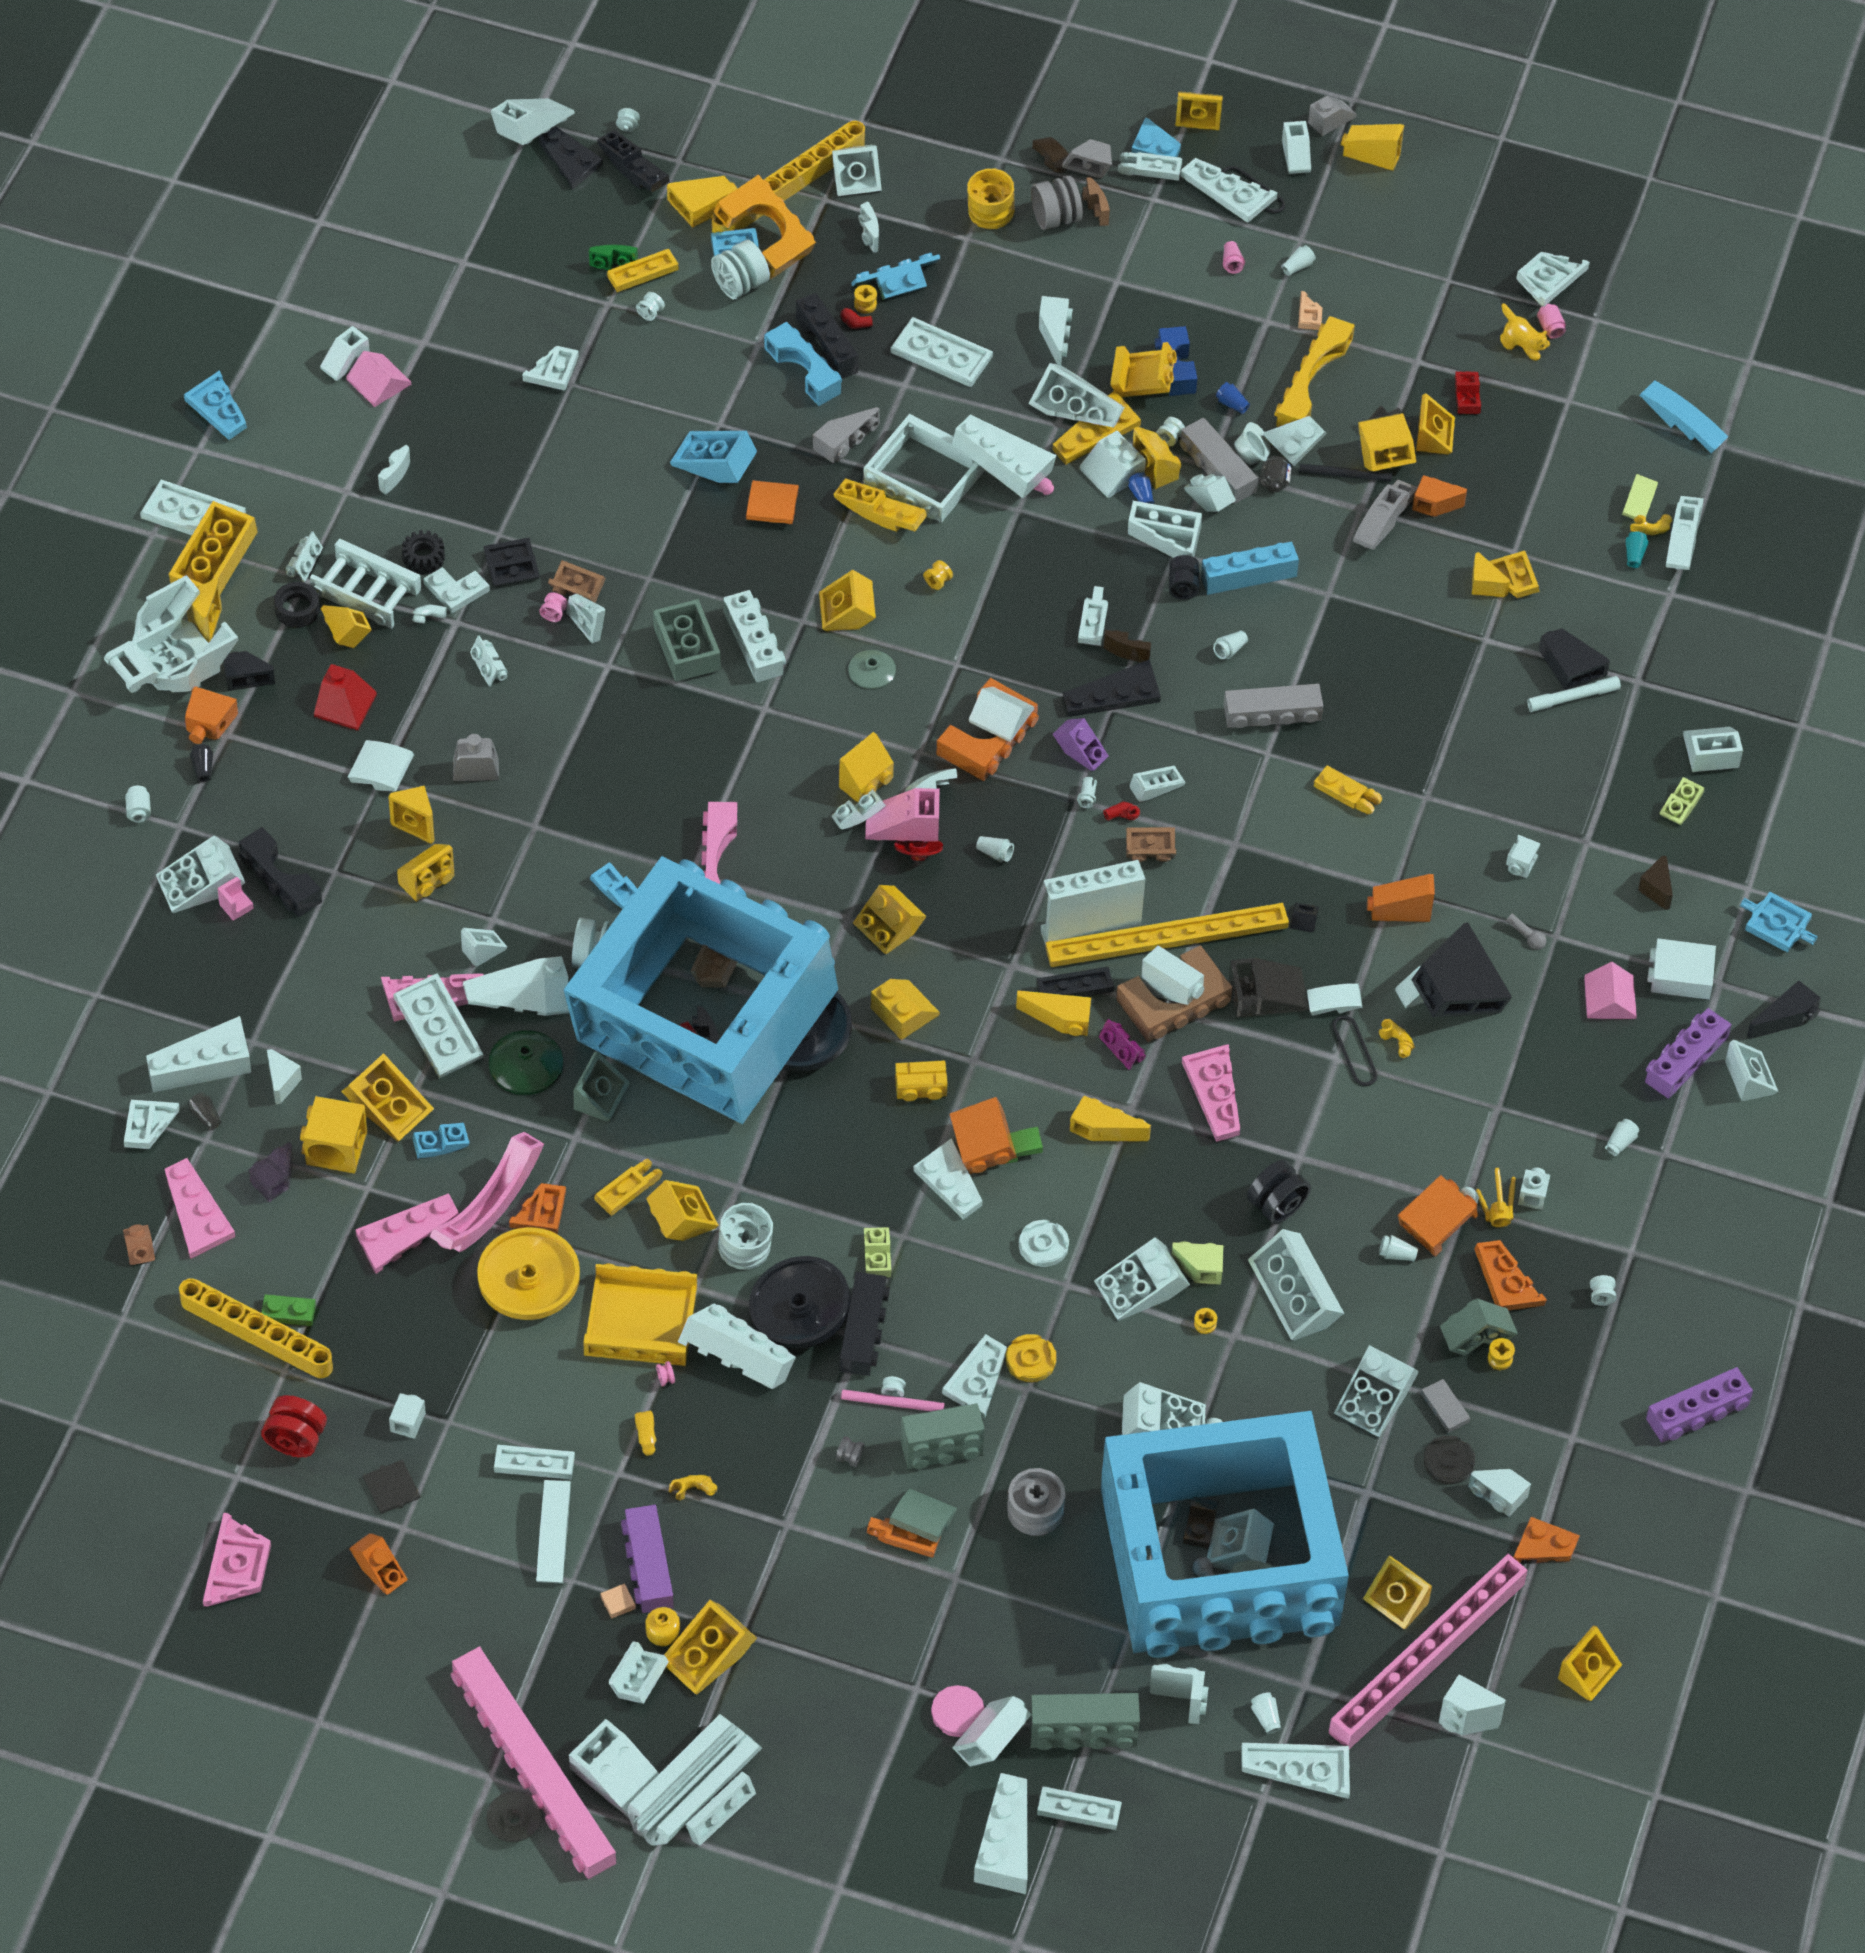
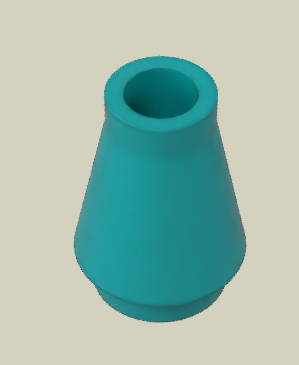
(1635, 547)

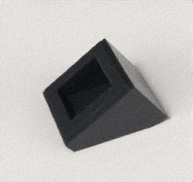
(1304, 917)

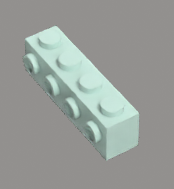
(753, 636)

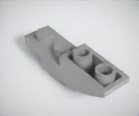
(1383, 513)

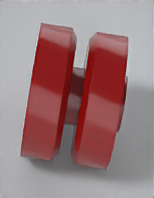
(293, 1426)

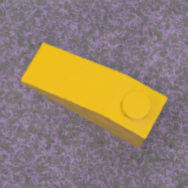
(1060, 1012)

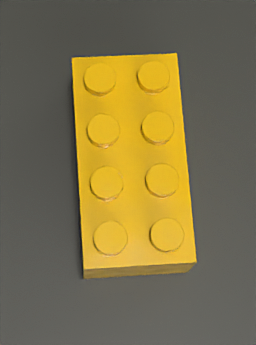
(215, 546)

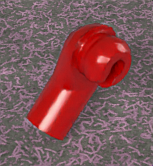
(853, 321)

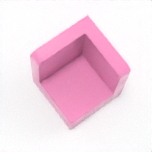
(233, 899)

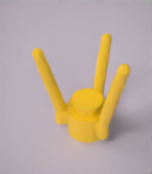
(1499, 1213)

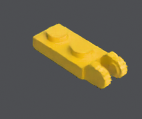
(1347, 790)
(627, 1187)

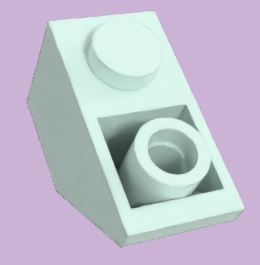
(1296, 147)
(344, 353)
(1210, 492)
(1500, 1488)

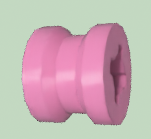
(553, 607)

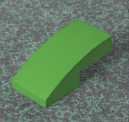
(1026, 1142)

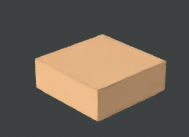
(618, 1601)

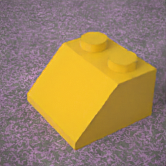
(1198, 110)
(1160, 462)
(847, 603)
(865, 768)
(902, 1007)
(681, 1210)

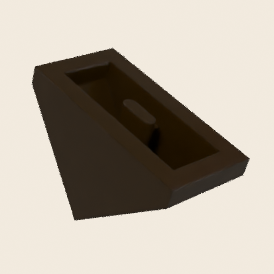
(1656, 883)

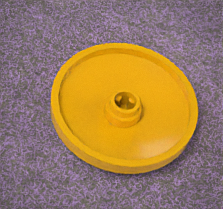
(528, 1273)

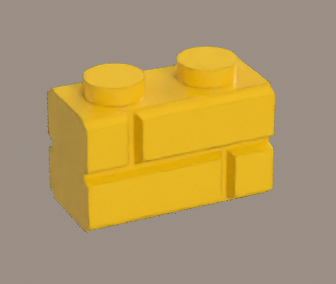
(921, 1080)

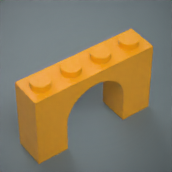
(758, 198)

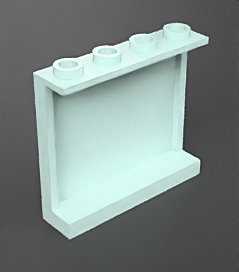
(1094, 901)

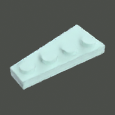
(1307, 1766)

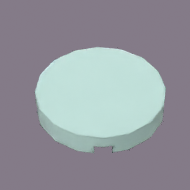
(1043, 1243)

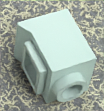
(1522, 856)

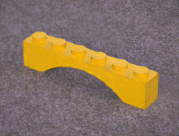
(1332, 343)

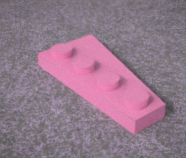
(197, 1211)

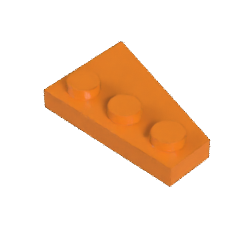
(1504, 1278)

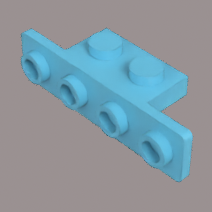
(899, 279)

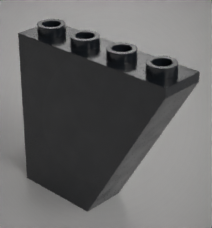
(1461, 978)

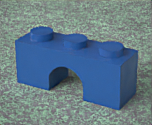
(1184, 372)

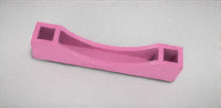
(721, 830)

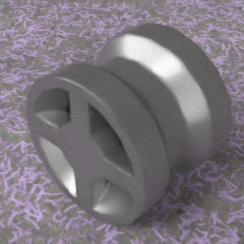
(850, 1451)

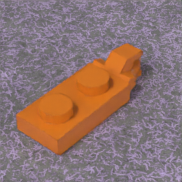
(901, 1538)

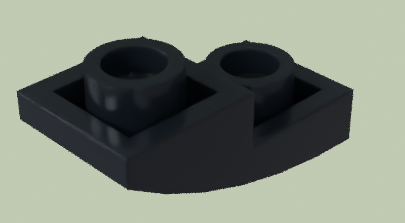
(704, 1025)

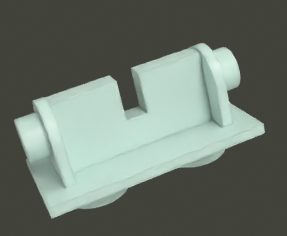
(306, 556)
(484, 656)

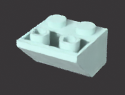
(1713, 748)

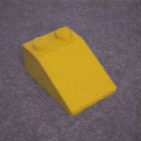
(388, 1098)
(708, 1647)

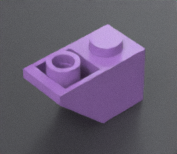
(1080, 743)

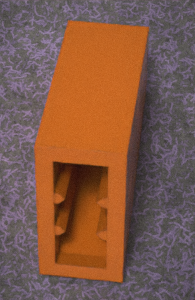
(1403, 900)

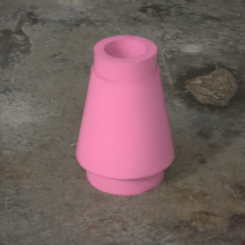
(1232, 258)

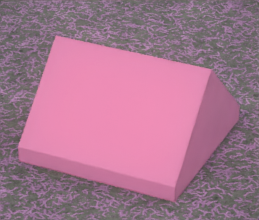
(376, 377)
(1610, 993)

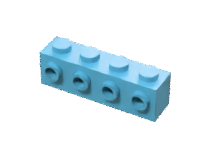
(1249, 568)

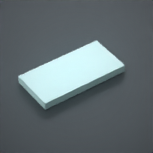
(941, 352)
(179, 507)
(438, 1025)

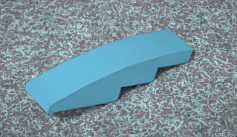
(1684, 415)

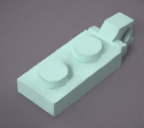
(1093, 618)

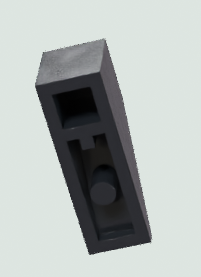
(1786, 1012)

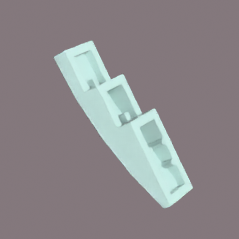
(553, 1531)

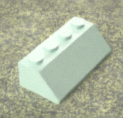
(1295, 1285)

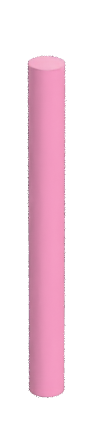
(891, 1401)

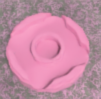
(956, 1709)

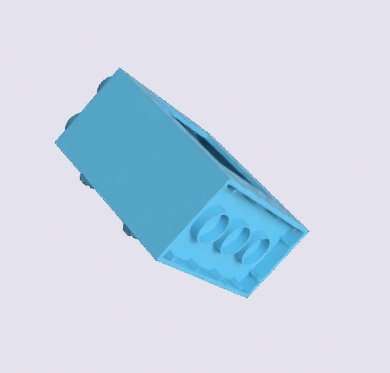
(640, 943)

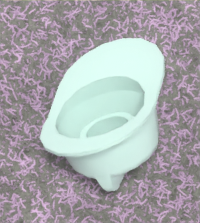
(1252, 444)

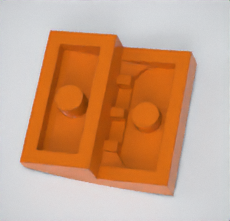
(772, 502)

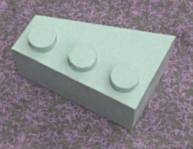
(1165, 528)

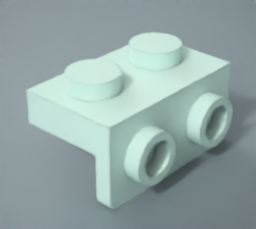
(637, 1673)

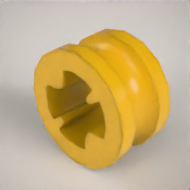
(1210, 1326)

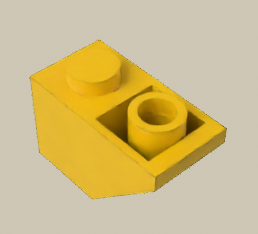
(346, 625)

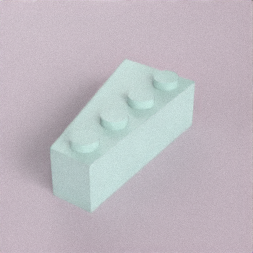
(1003, 455)
(201, 1058)
(737, 1345)
(1004, 1843)

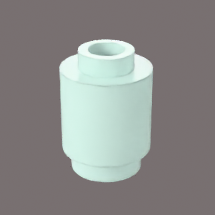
(137, 804)

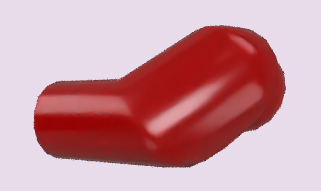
(1122, 809)

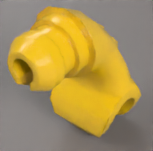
(1659, 527)
(1393, 1030)
(645, 1426)
(700, 1482)

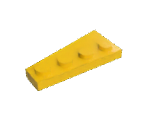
(1084, 435)

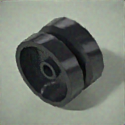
(1279, 1191)

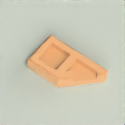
(1309, 313)

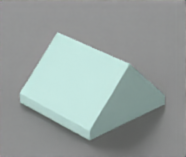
(1000, 713)
(1749, 1071)

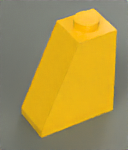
(1374, 144)
(698, 197)

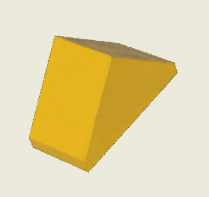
(1488, 579)

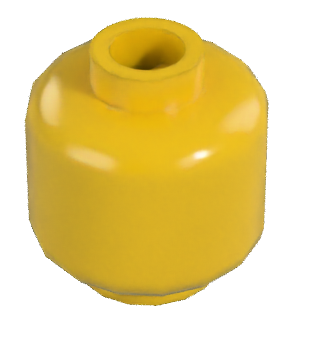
(662, 1626)

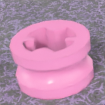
(665, 1373)

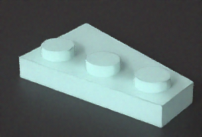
(949, 1179)
(977, 1375)

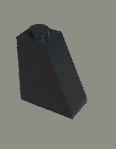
(1572, 659)

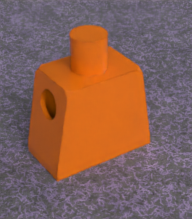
(209, 714)

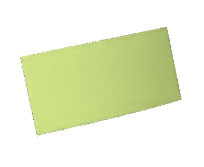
(1639, 497)
(1682, 801)
(877, 1251)

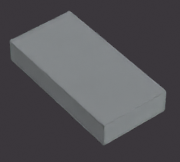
(1445, 1406)

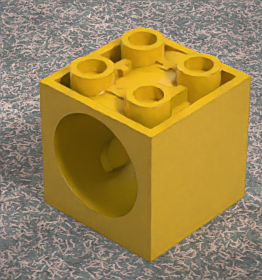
(334, 1134)

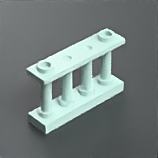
(369, 564)

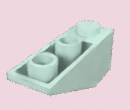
(1053, 325)

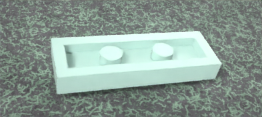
(534, 1462)
(720, 1808)
(1079, 1808)

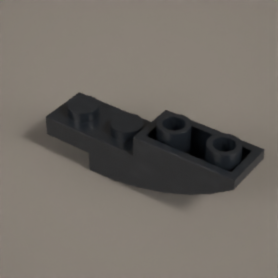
(630, 162)

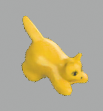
(1520, 333)

